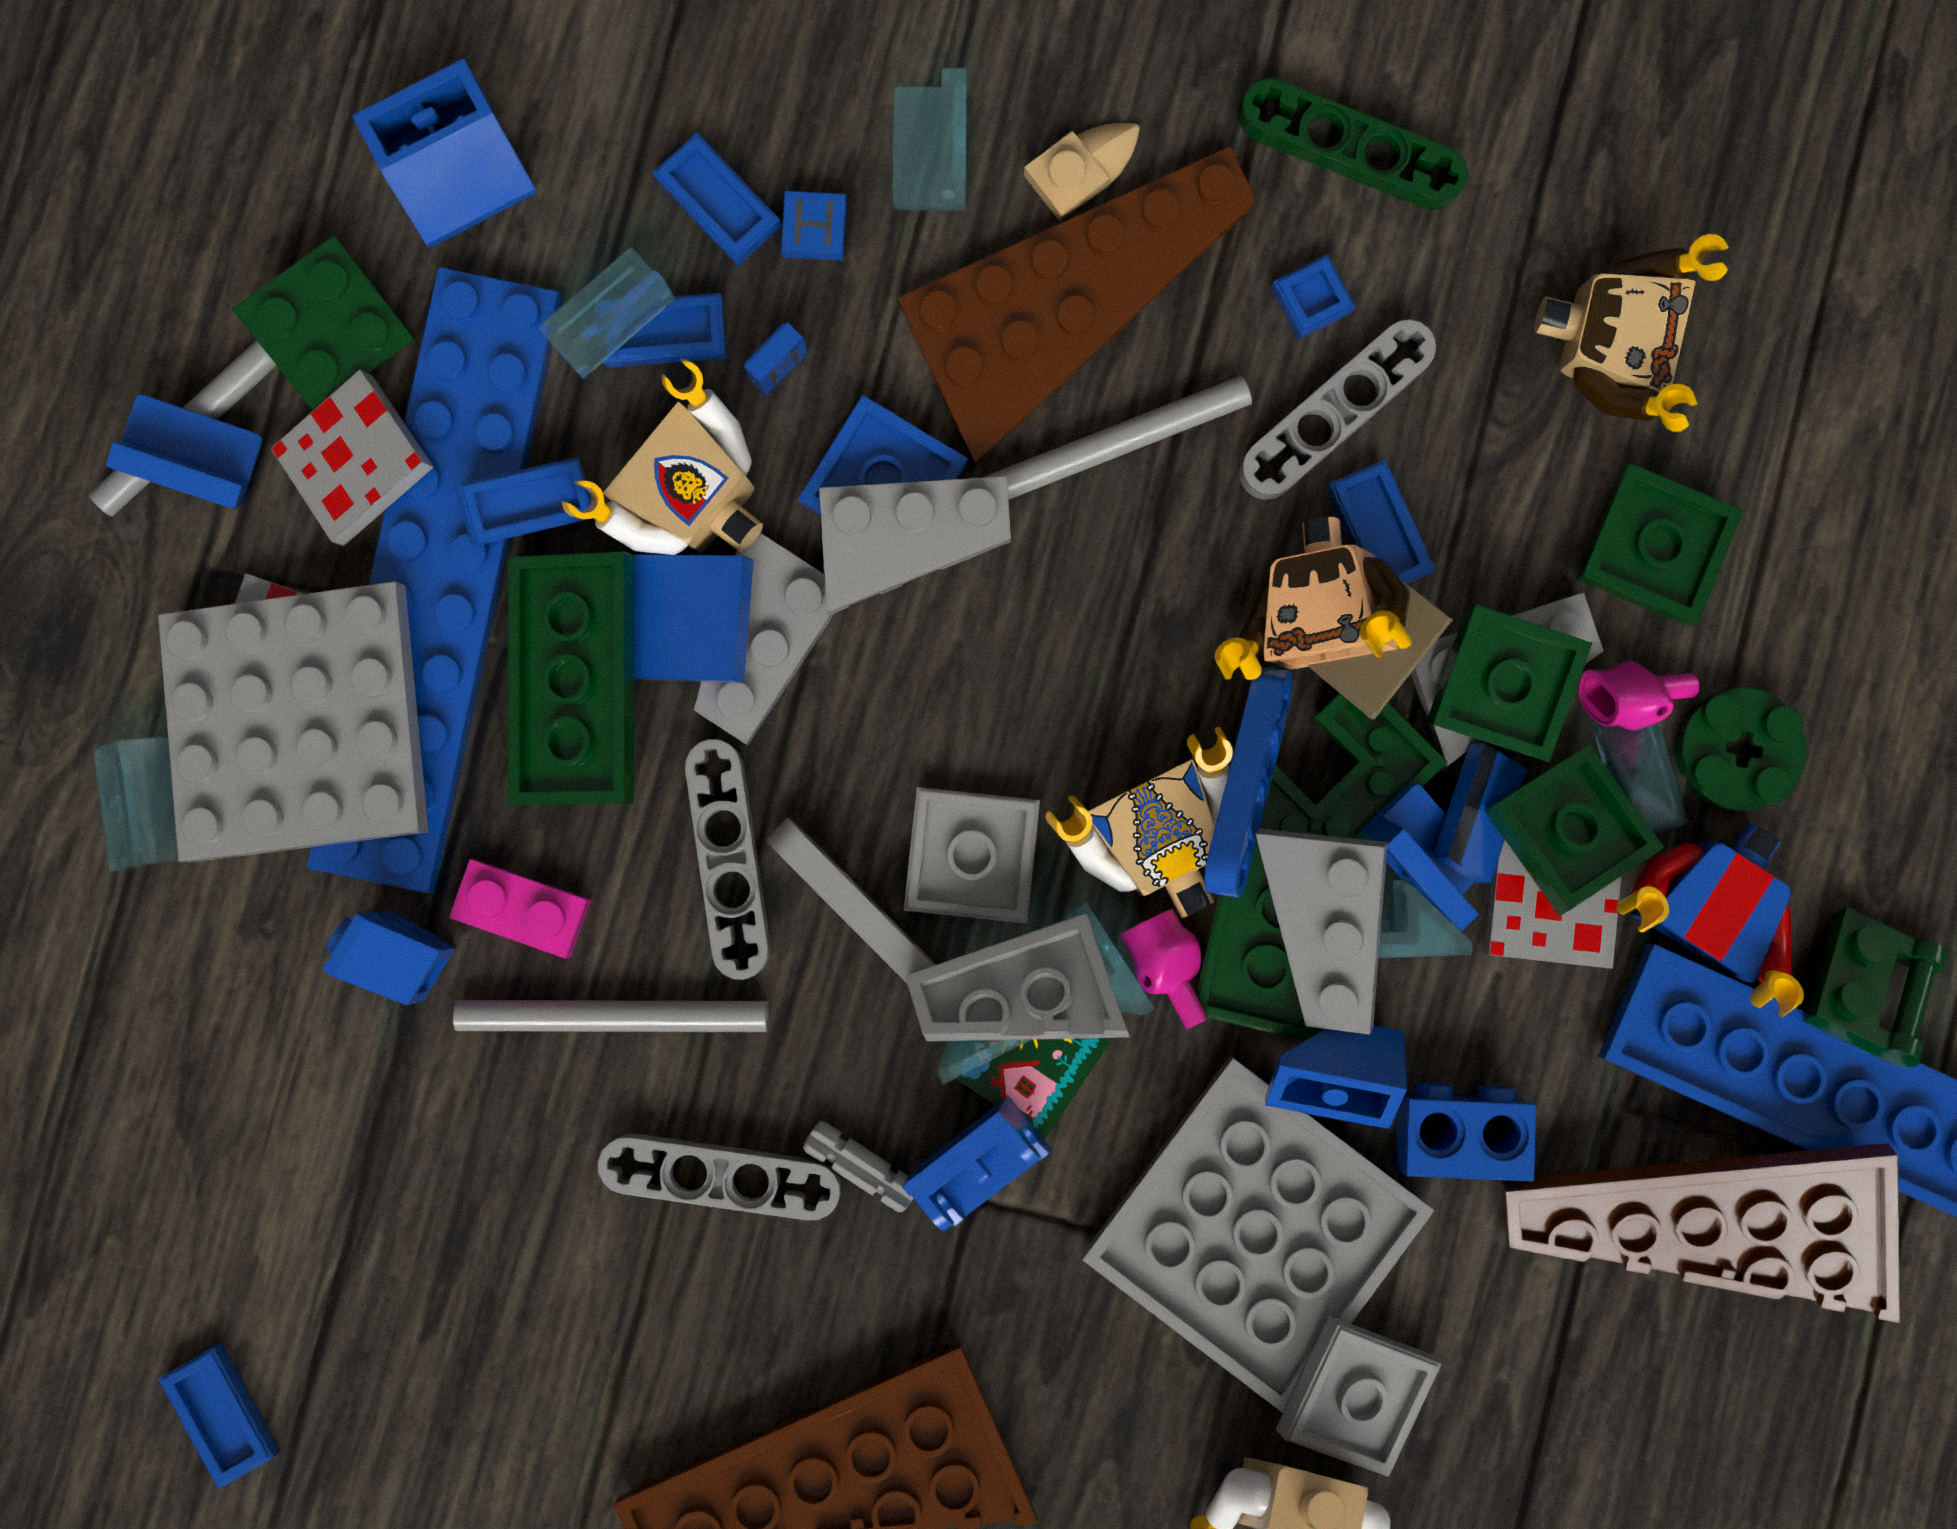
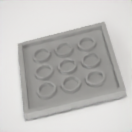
(292, 722)
(1255, 1233)

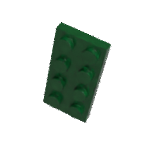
(571, 679)

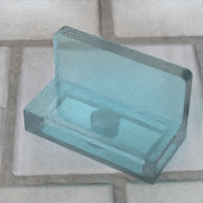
(930, 145)
(607, 312)
(137, 802)

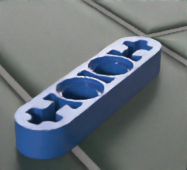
(1248, 783)

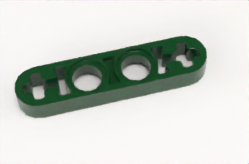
(1356, 133)

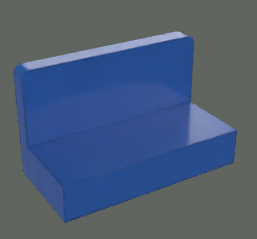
(186, 451)
(1412, 829)

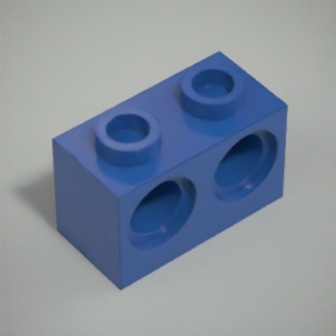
(1462, 1147)

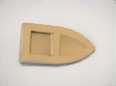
(1081, 166)

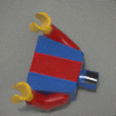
(1723, 911)

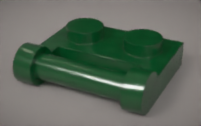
(1855, 983)

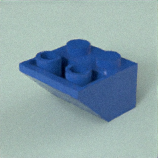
(445, 153)

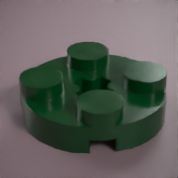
(1771, 729)

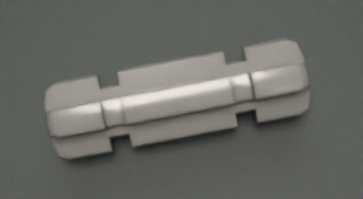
(858, 1165)

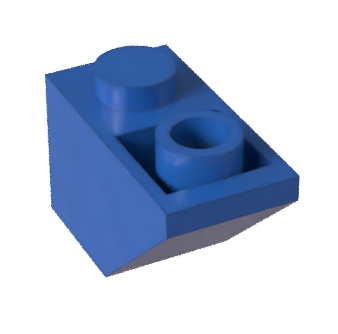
(387, 955)

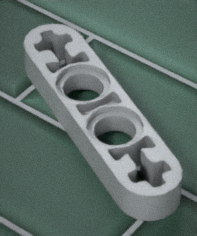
(1334, 407)
(718, 860)
(848, 900)
(719, 1186)

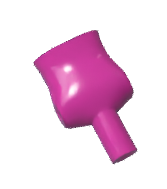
(1632, 695)
(1166, 961)

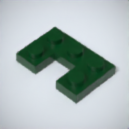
(1386, 759)

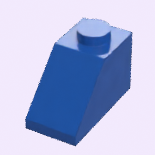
(1343, 1076)

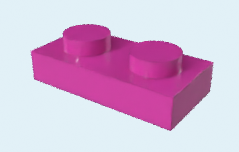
(520, 908)

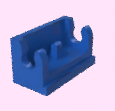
(976, 1164)

